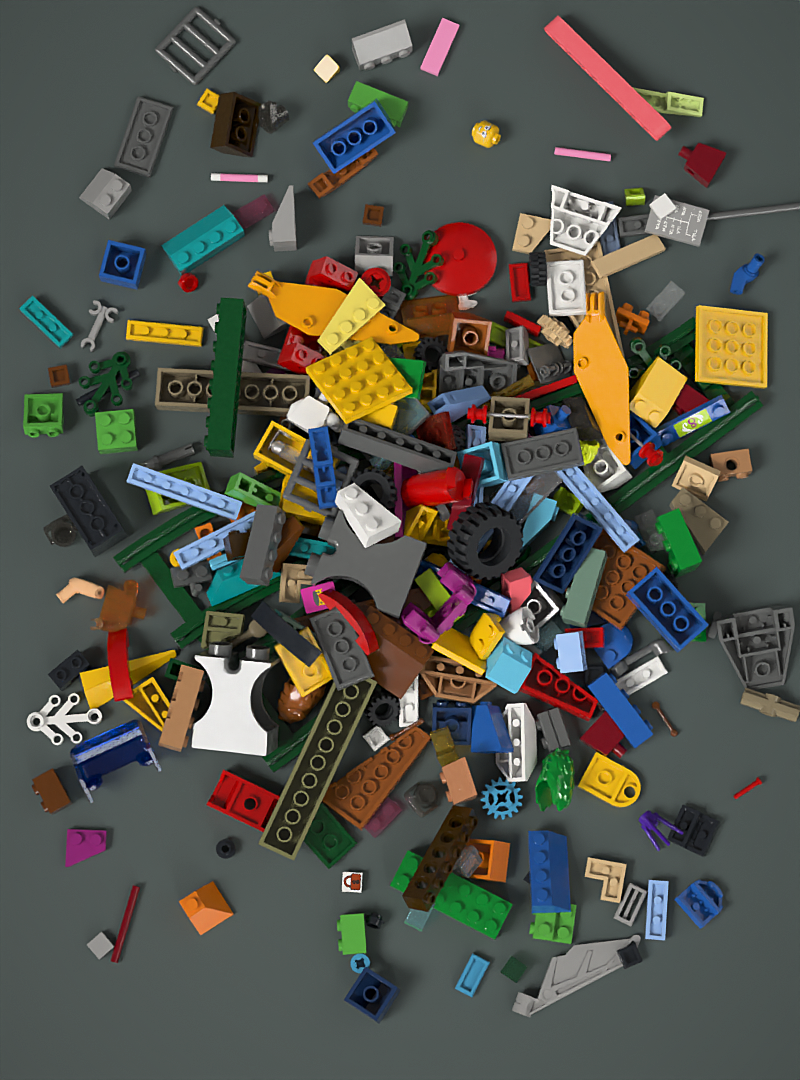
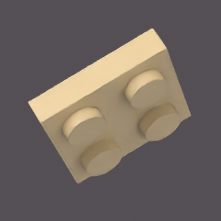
(696, 478)

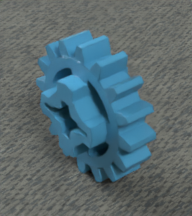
(508, 804)

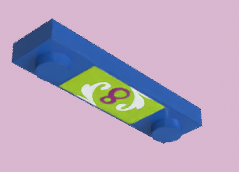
(692, 420)

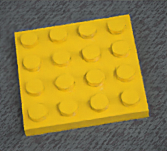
(731, 347)
(359, 380)

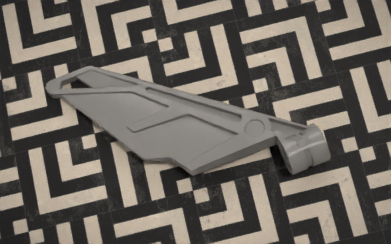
(572, 972)

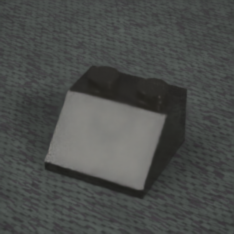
(582, 419)

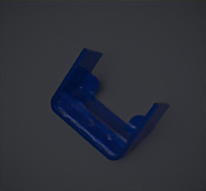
(110, 752)

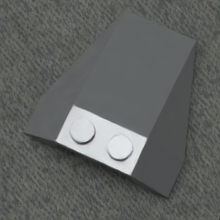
(467, 369)
(758, 644)

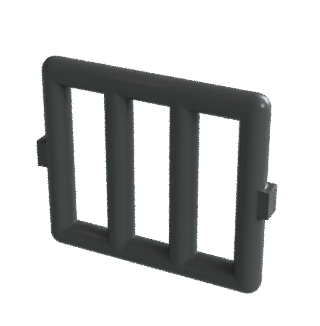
(185, 24)
(295, 478)

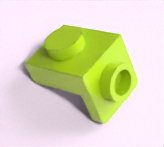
(567, 501)

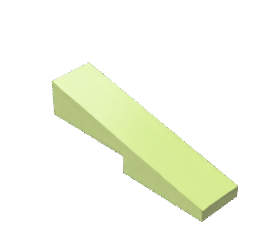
(673, 102)

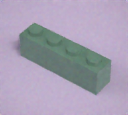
(584, 589)

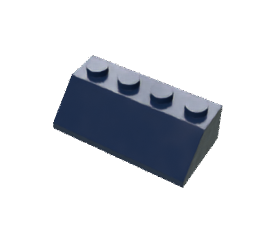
(568, 552)

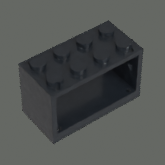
(88, 511)

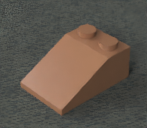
(458, 781)

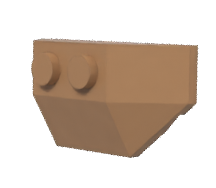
(455, 681)

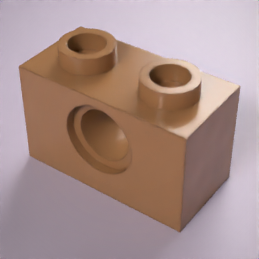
(740, 458)

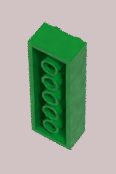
(460, 899)

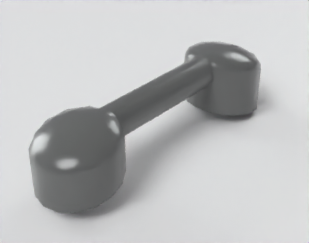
(658, 646)

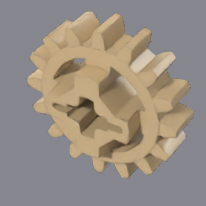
(555, 331)

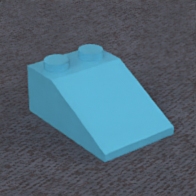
(539, 521)

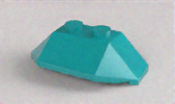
(228, 583)

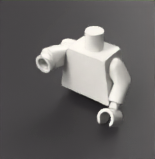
(312, 413)

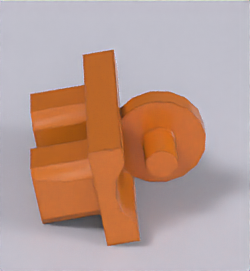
(631, 321)

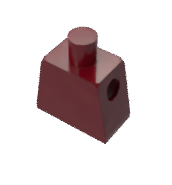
(702, 162)
(604, 736)

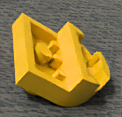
(486, 635)

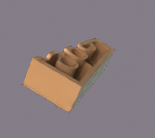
(181, 708)

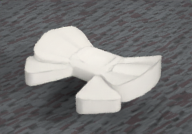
(465, 304)

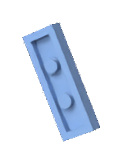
(656, 910)

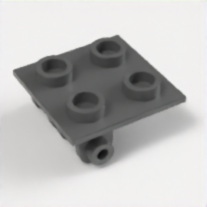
(549, 363)

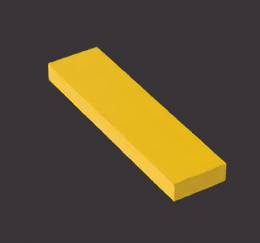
(164, 333)

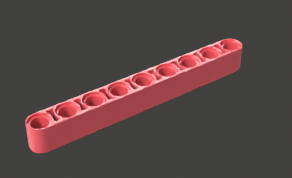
(607, 78)

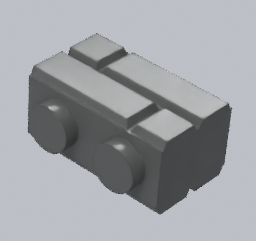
(553, 730)

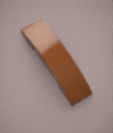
(328, 182)

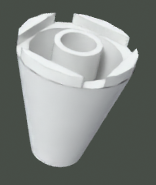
(520, 627)

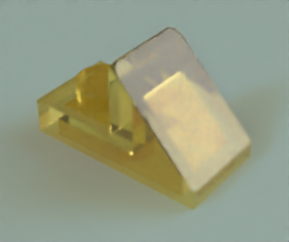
(444, 746)

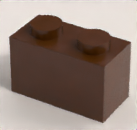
(52, 792)

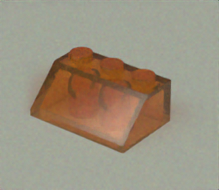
(429, 315)

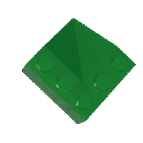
(678, 542)

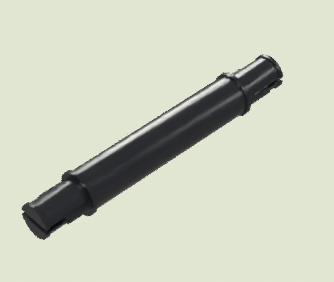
(88, 396)

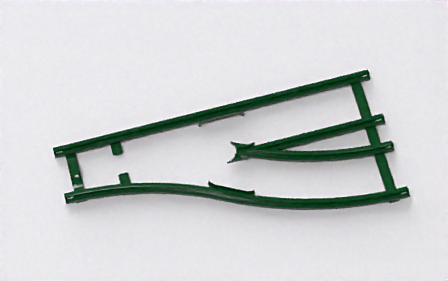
(290, 744)

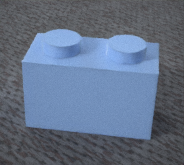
(570, 652)

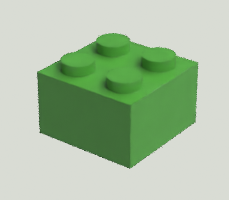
(116, 431)

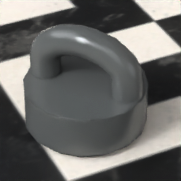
(443, 512)

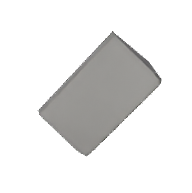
(517, 344)

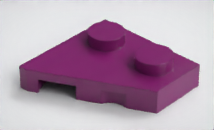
(84, 844)

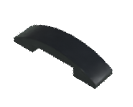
(286, 634)

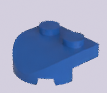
(617, 645)
(701, 901)

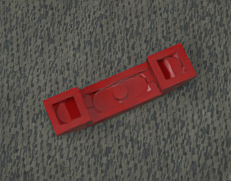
(367, 638)
(119, 665)

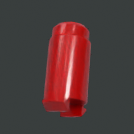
(436, 488)

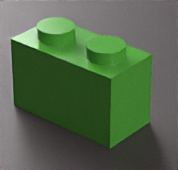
(353, 934)

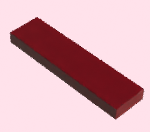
(471, 468)

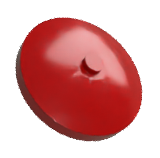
(467, 256)

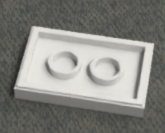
(566, 288)

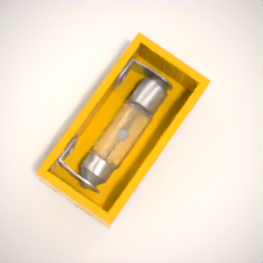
(281, 450)

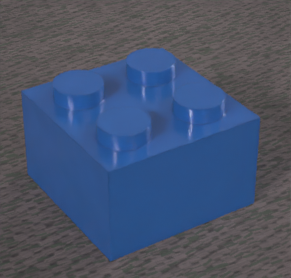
(122, 264)

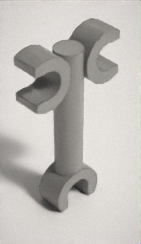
(101, 313)

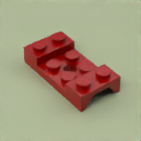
(230, 799)

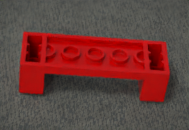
(303, 349)

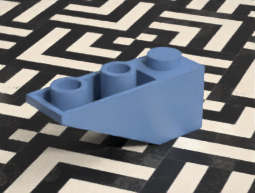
(458, 401)

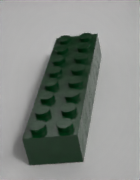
(226, 377)

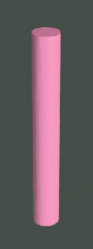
(582, 154)

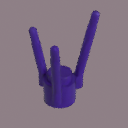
(649, 823)

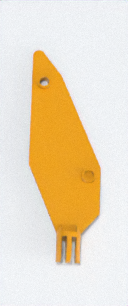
(314, 307)
(603, 376)

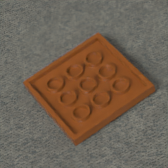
(619, 576)

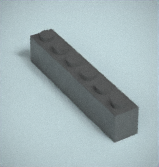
(395, 446)

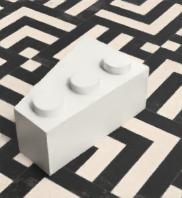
(366, 515)

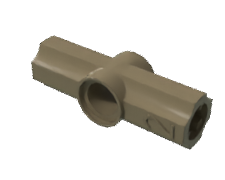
(770, 705)

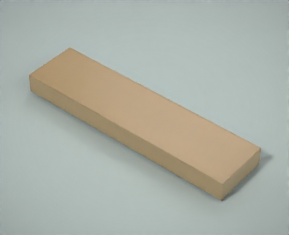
(628, 256)

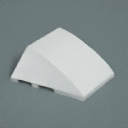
(578, 220)

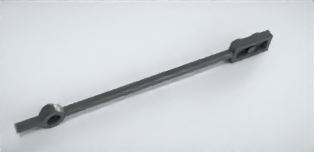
(636, 225)

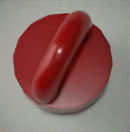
(188, 282)

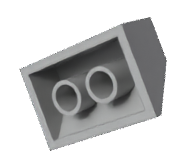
(382, 45)

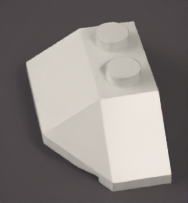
(522, 732)

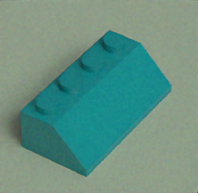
(203, 240)

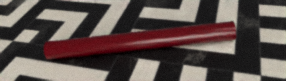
(125, 924)

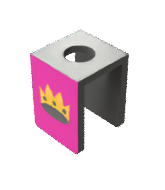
(311, 600)

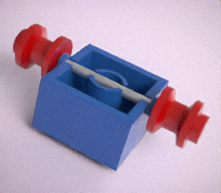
(643, 443)

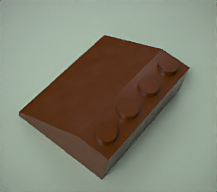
(398, 656)

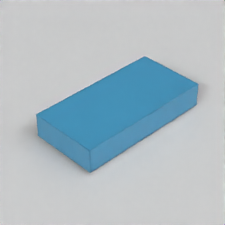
(472, 975)

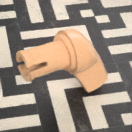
(81, 586)

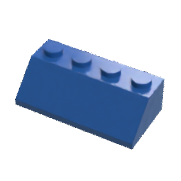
(354, 136)
(548, 872)

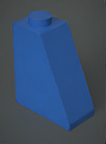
(489, 730)

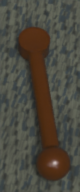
(655, 705)
(392, 737)

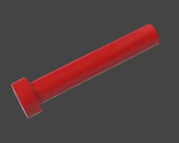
(746, 789)

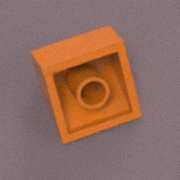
(494, 857)

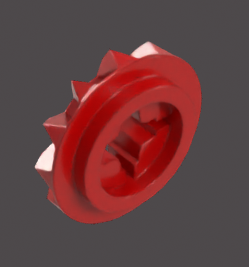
(377, 274)

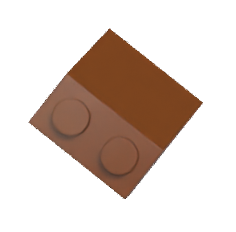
(469, 333)

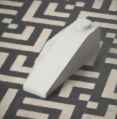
(606, 469)

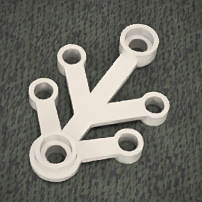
(60, 719)

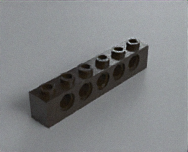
(440, 858)

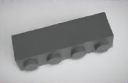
(263, 545)

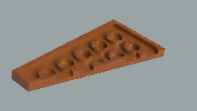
(370, 783)

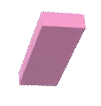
(440, 47)

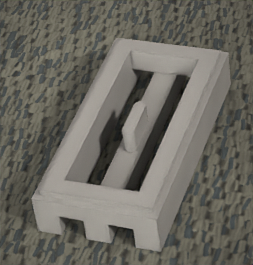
(623, 919)

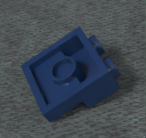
(456, 717)

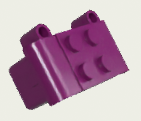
(429, 628)

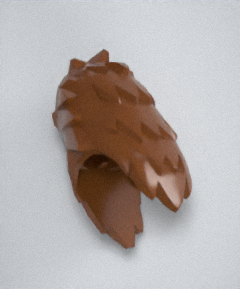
(293, 706)

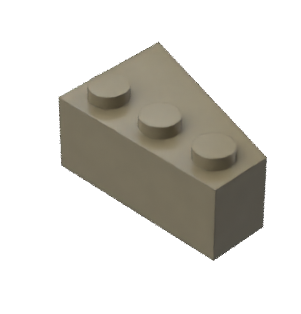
(700, 519)

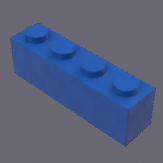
(620, 710)

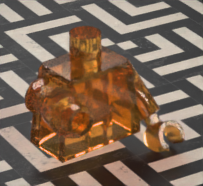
(119, 608)

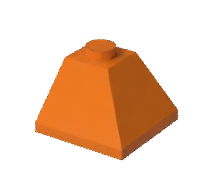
(206, 908)

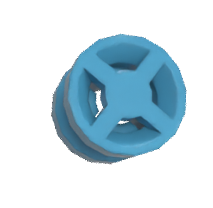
(359, 962)

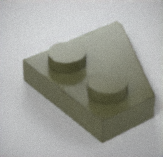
(221, 627)

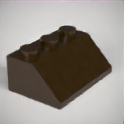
(235, 125)

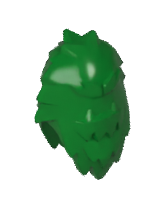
(555, 781)

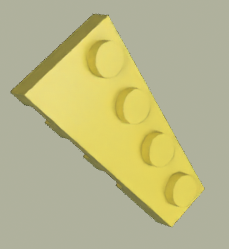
(352, 315)

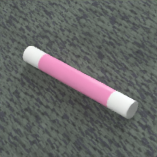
(239, 177)

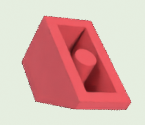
(517, 586)

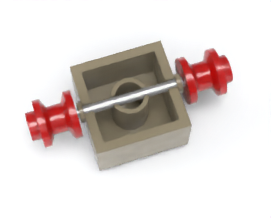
(509, 418)

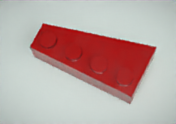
(557, 689)

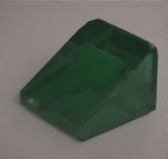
(513, 969)

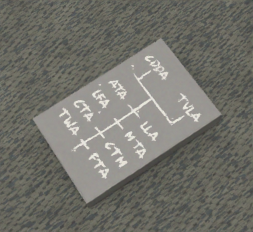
(682, 225)

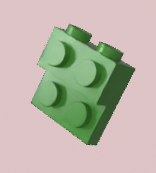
(43, 414)
(554, 926)

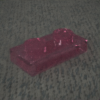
(253, 212)
(382, 817)

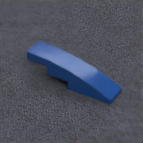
(323, 467)

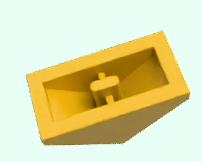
(419, 521)

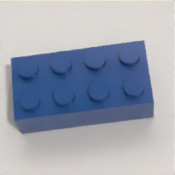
(667, 609)

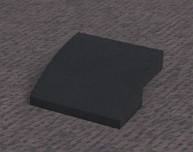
(697, 831)

